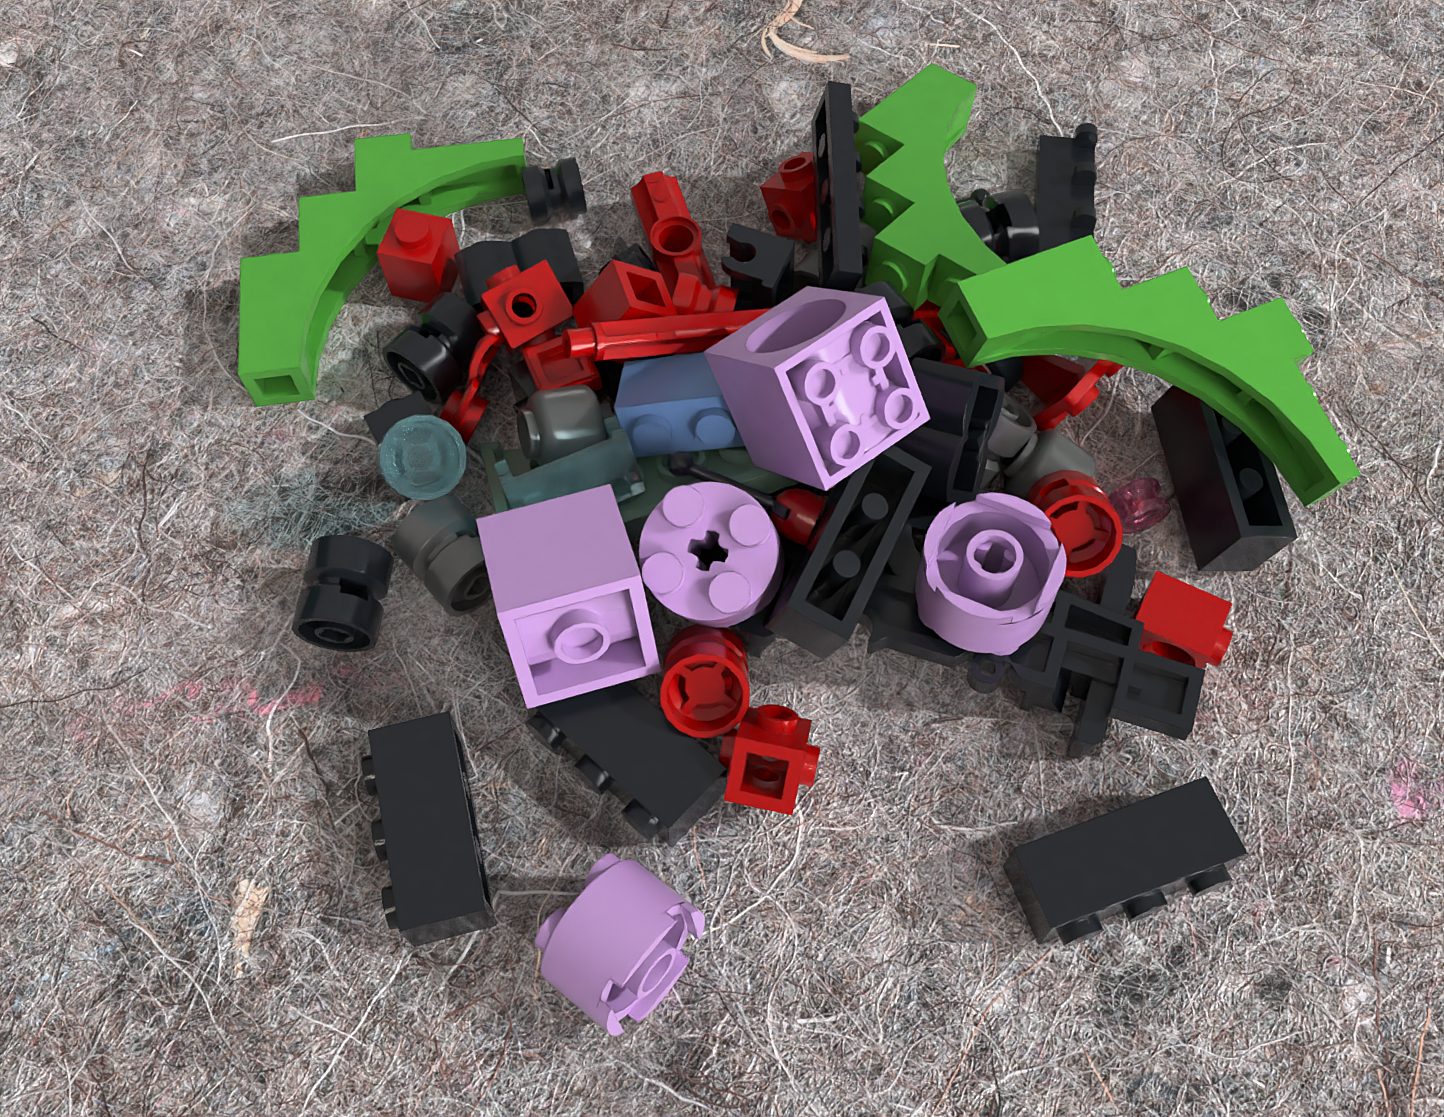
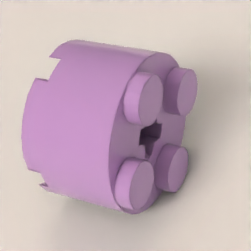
(693, 520)
(989, 573)
(618, 943)

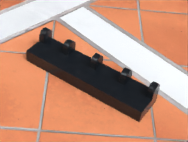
(1066, 187)
(836, 191)

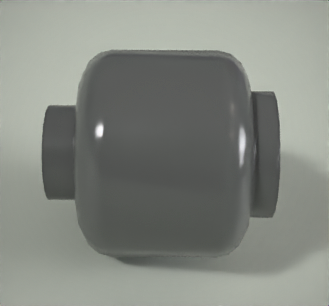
(561, 422)
(1043, 455)

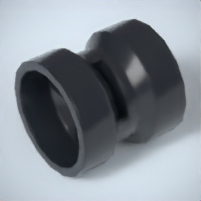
(554, 190)

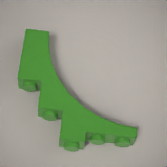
(906, 195)
(296, 296)
(1165, 327)

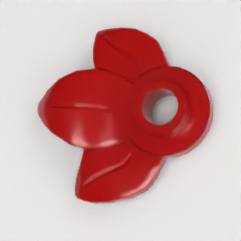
(466, 410)

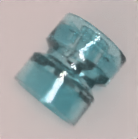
(421, 457)

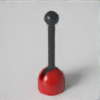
(791, 512)

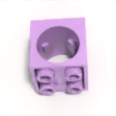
(819, 385)
(568, 595)

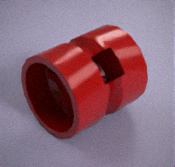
(1086, 527)
(705, 681)

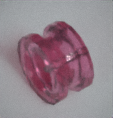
(1139, 504)

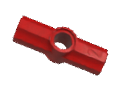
(669, 230)

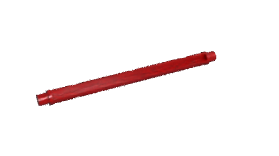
(674, 333)

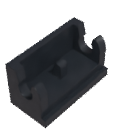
(759, 267)

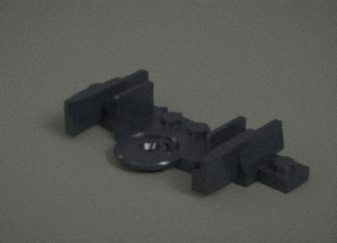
(1076, 645)

